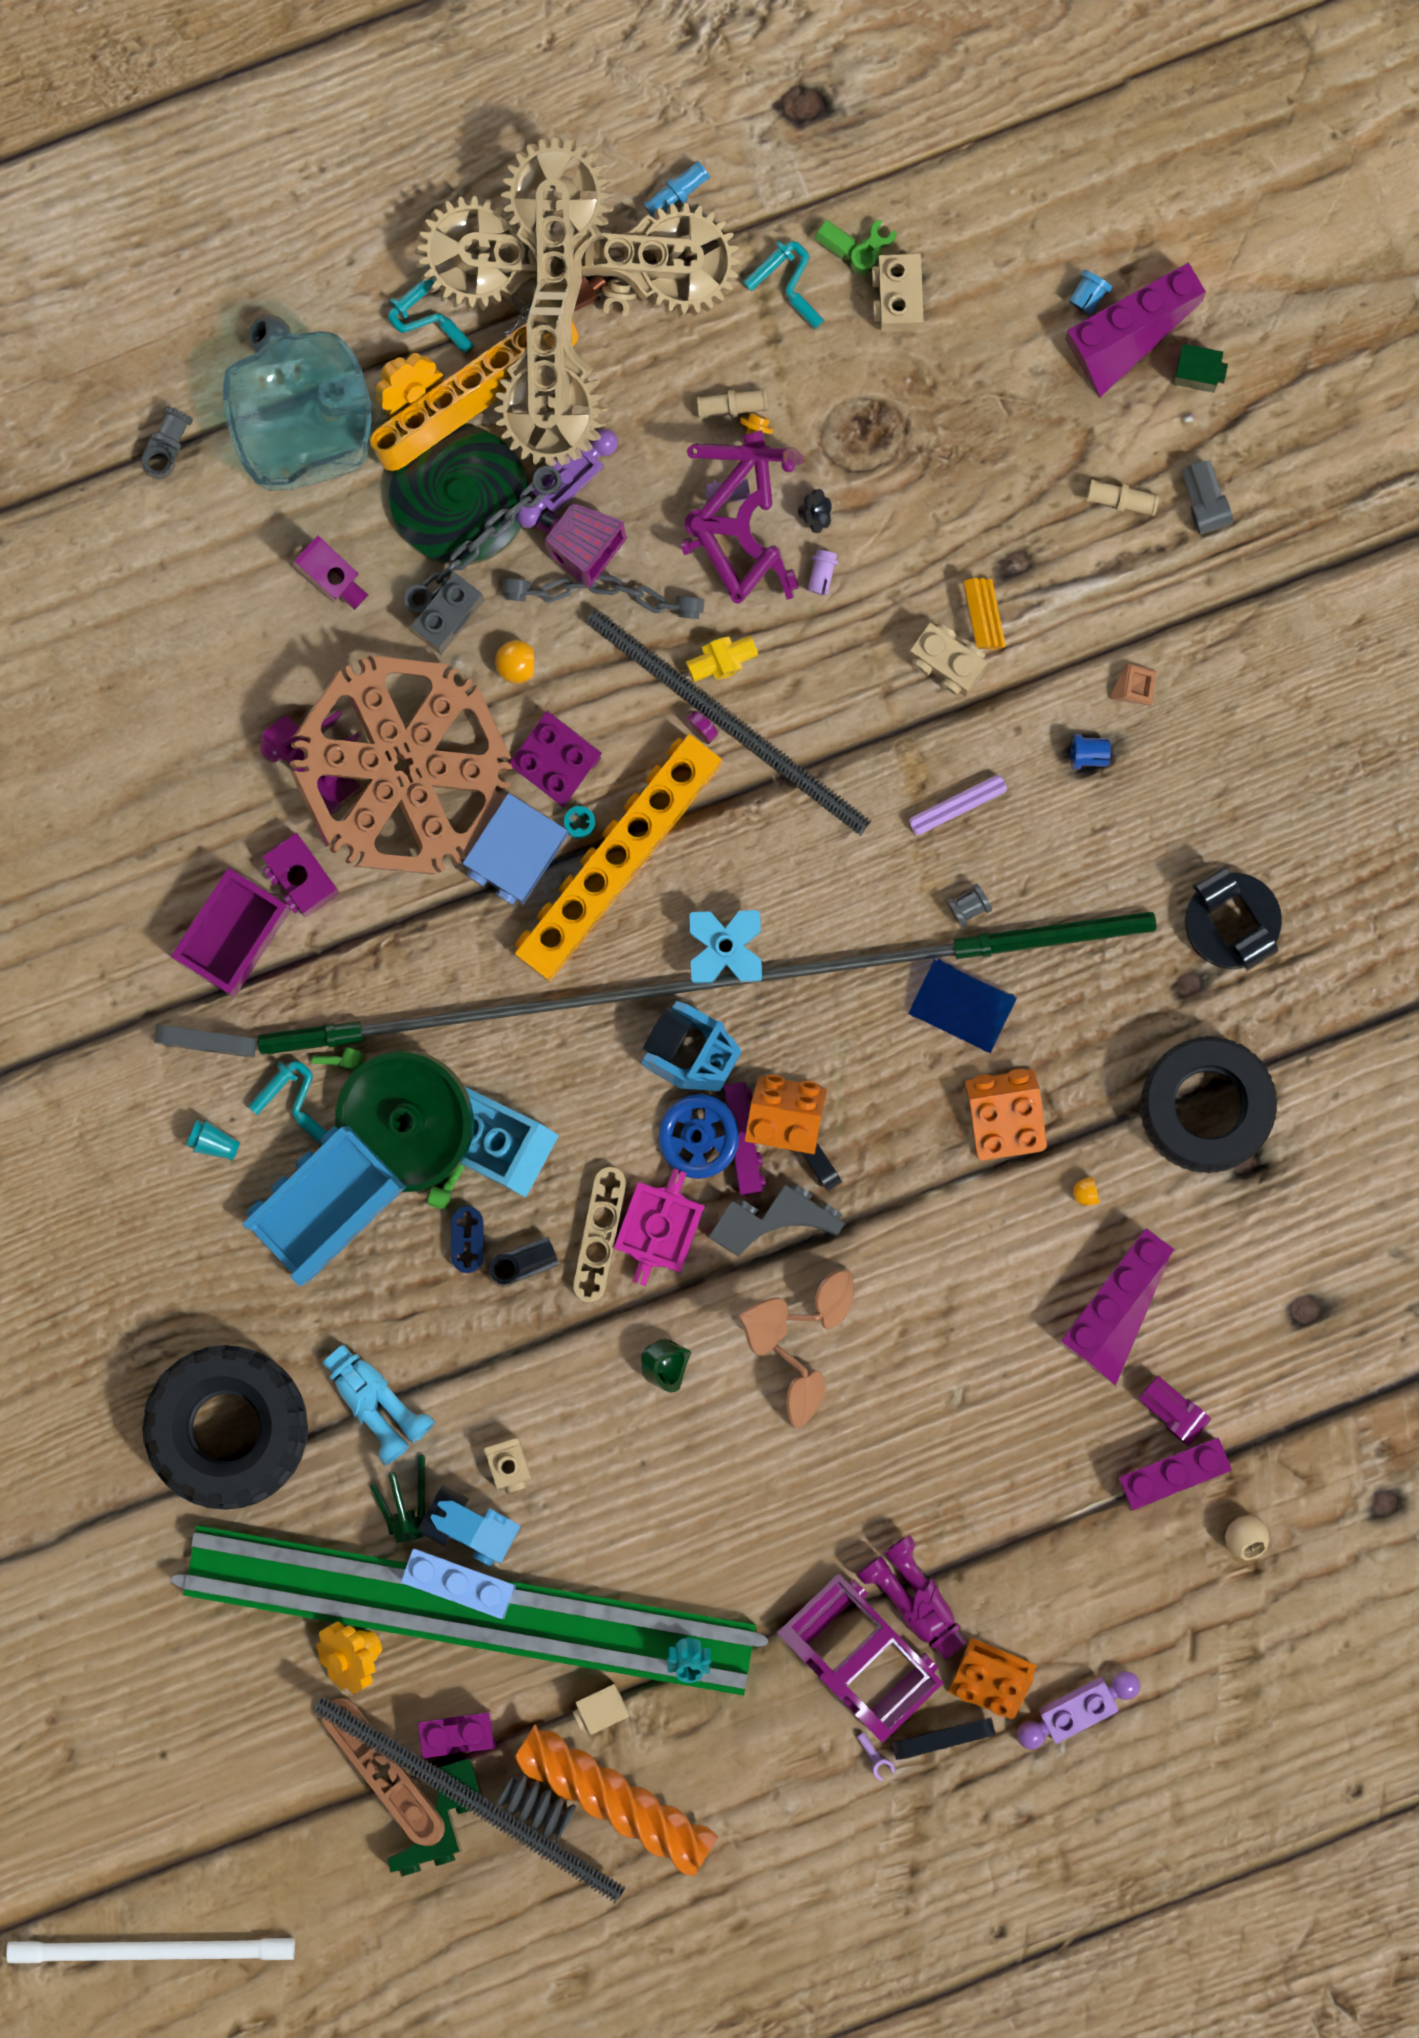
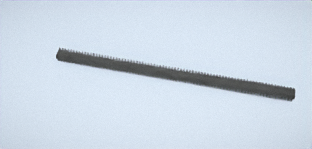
(728, 722)
(468, 1798)

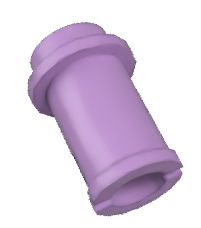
(739, 494)
(822, 572)

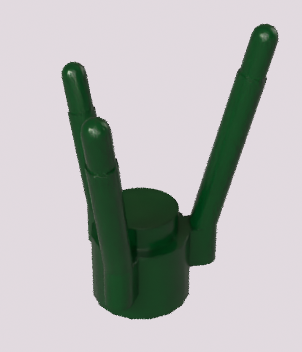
(405, 1523)

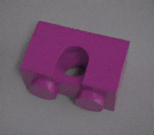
(294, 855)
(472, 1735)

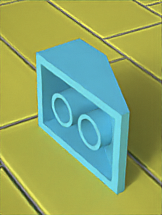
(507, 1145)

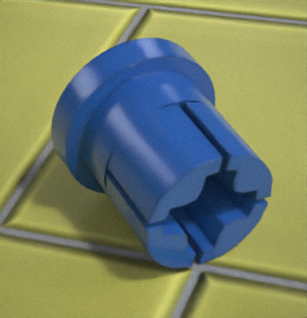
(1089, 751)

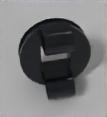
(1215, 891)

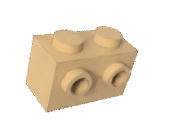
(898, 292)
(948, 659)

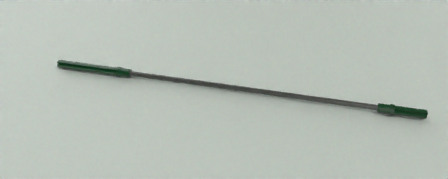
(965, 947)

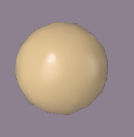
(1247, 1537)

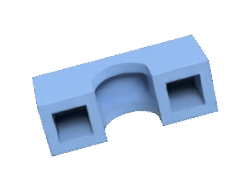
(458, 1583)

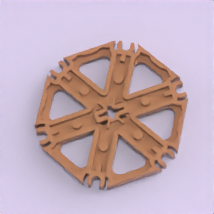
(377, 759)

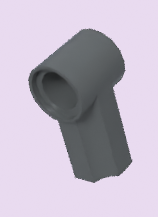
(1209, 507)

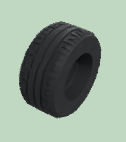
(1256, 1096)

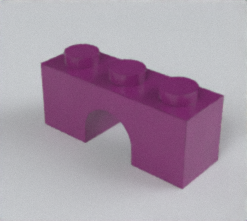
(1174, 1474)

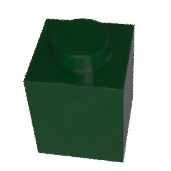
(1200, 368)

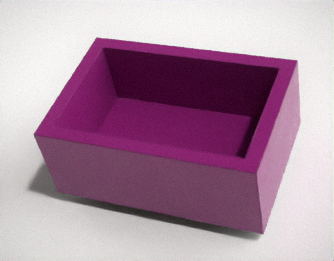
(231, 932)

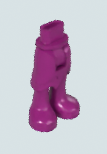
(928, 1612)

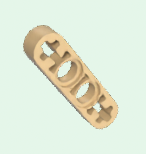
(602, 1235)

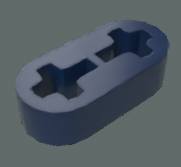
(458, 1240)

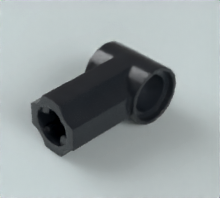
(526, 1262)

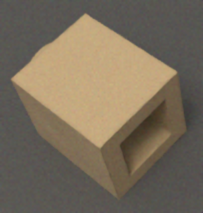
(600, 1710)

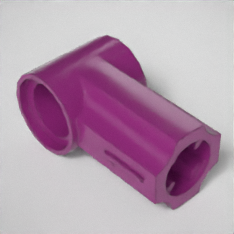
(1181, 1416)

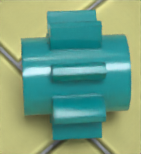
(689, 1660)

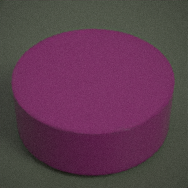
(701, 727)

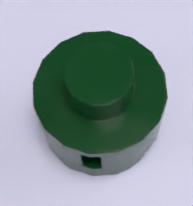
(665, 1364)

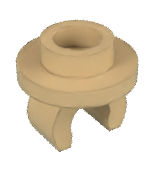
(618, 291)

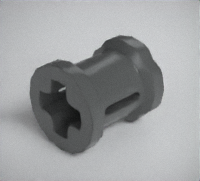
(969, 905)

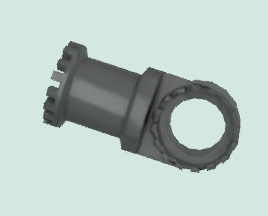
(166, 441)

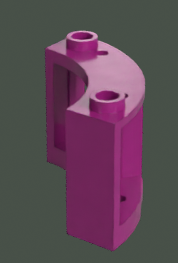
(902, 1699)

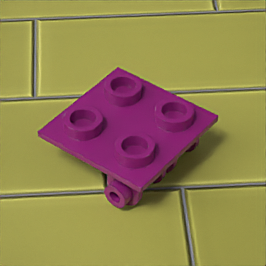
(555, 758)

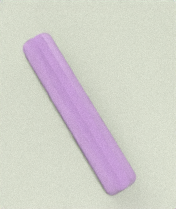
(957, 805)

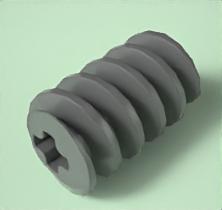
(536, 1806)

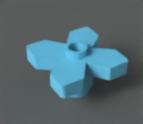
(712, 960)

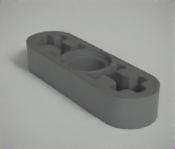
(205, 1041)

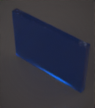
(962, 1005)

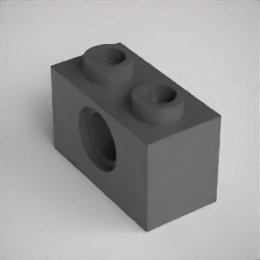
(447, 613)

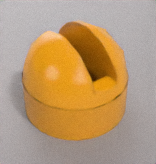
(1086, 1192)

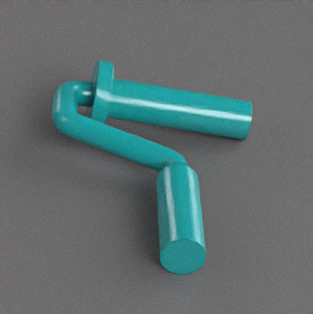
(795, 299)
(400, 308)
(277, 1083)

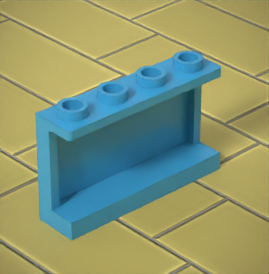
(323, 1203)

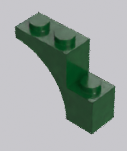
(443, 1852)

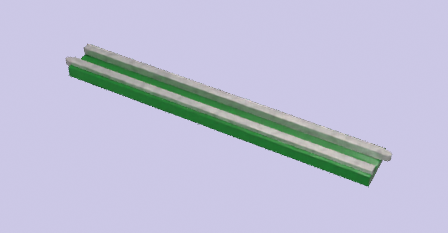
(537, 1624)

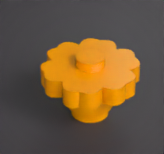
(406, 382)
(349, 1655)

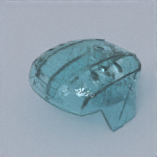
(285, 422)

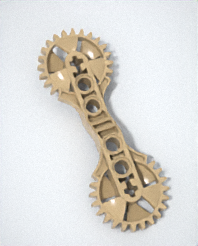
(651, 235)
(554, 301)

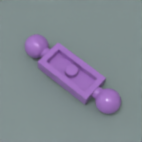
(574, 478)
(1078, 1710)

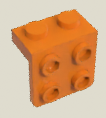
(786, 1113)
(1006, 1114)

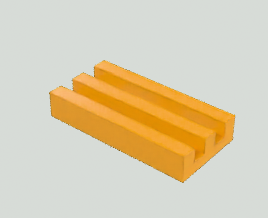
(984, 614)

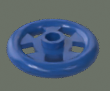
(725, 1145)

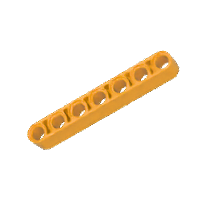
(451, 402)

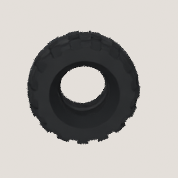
(171, 1417)

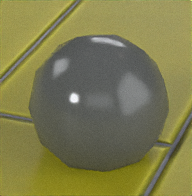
(265, 330)

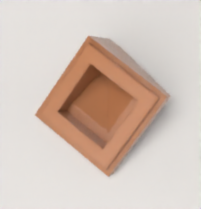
(1135, 685)

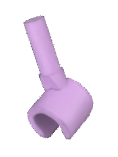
(874, 1755)

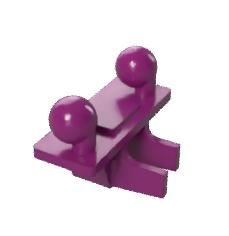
(277, 746)

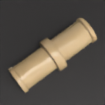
(733, 403)
(1122, 497)

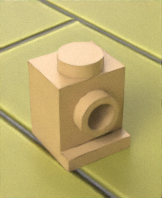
(498, 1455)

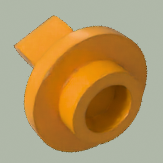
(757, 422)

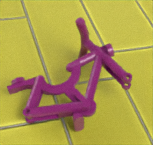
(704, 524)

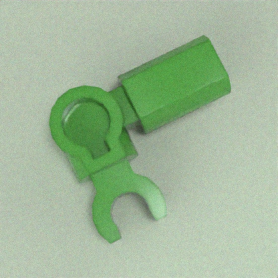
(860, 256)

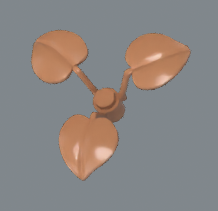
(766, 1326)

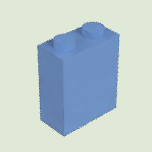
(514, 850)

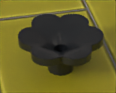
(816, 511)

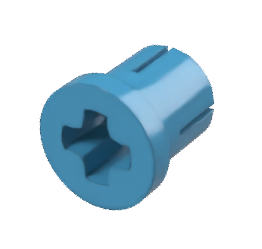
(1090, 292)

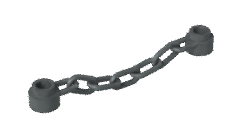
(489, 532)
(687, 606)

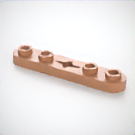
(405, 1798)

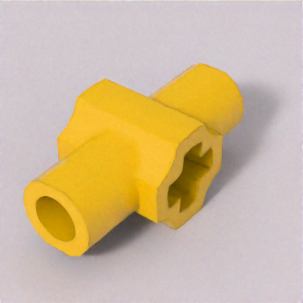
(722, 658)

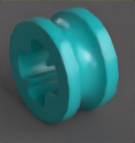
(580, 811)

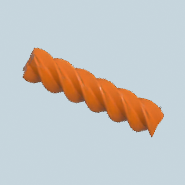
(609, 1797)

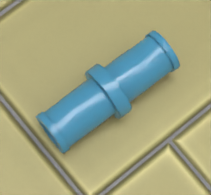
(678, 189)

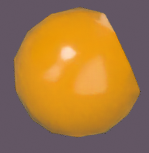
(515, 661)

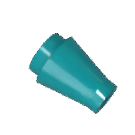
(212, 1141)

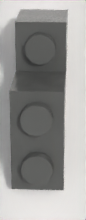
(792, 1207)

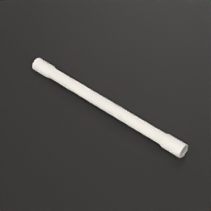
(247, 1949)

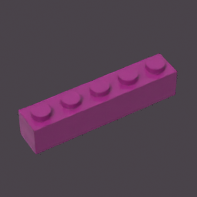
(746, 1157)

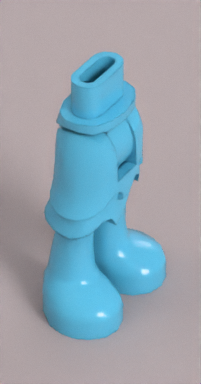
(362, 1389)

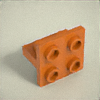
(992, 1679)

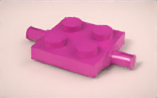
(659, 1227)

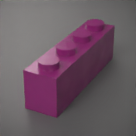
(1129, 329)
(1113, 1317)

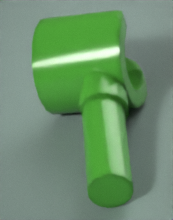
(350, 1060)
(440, 1197)

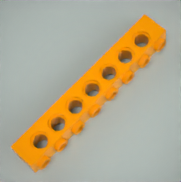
(687, 753)

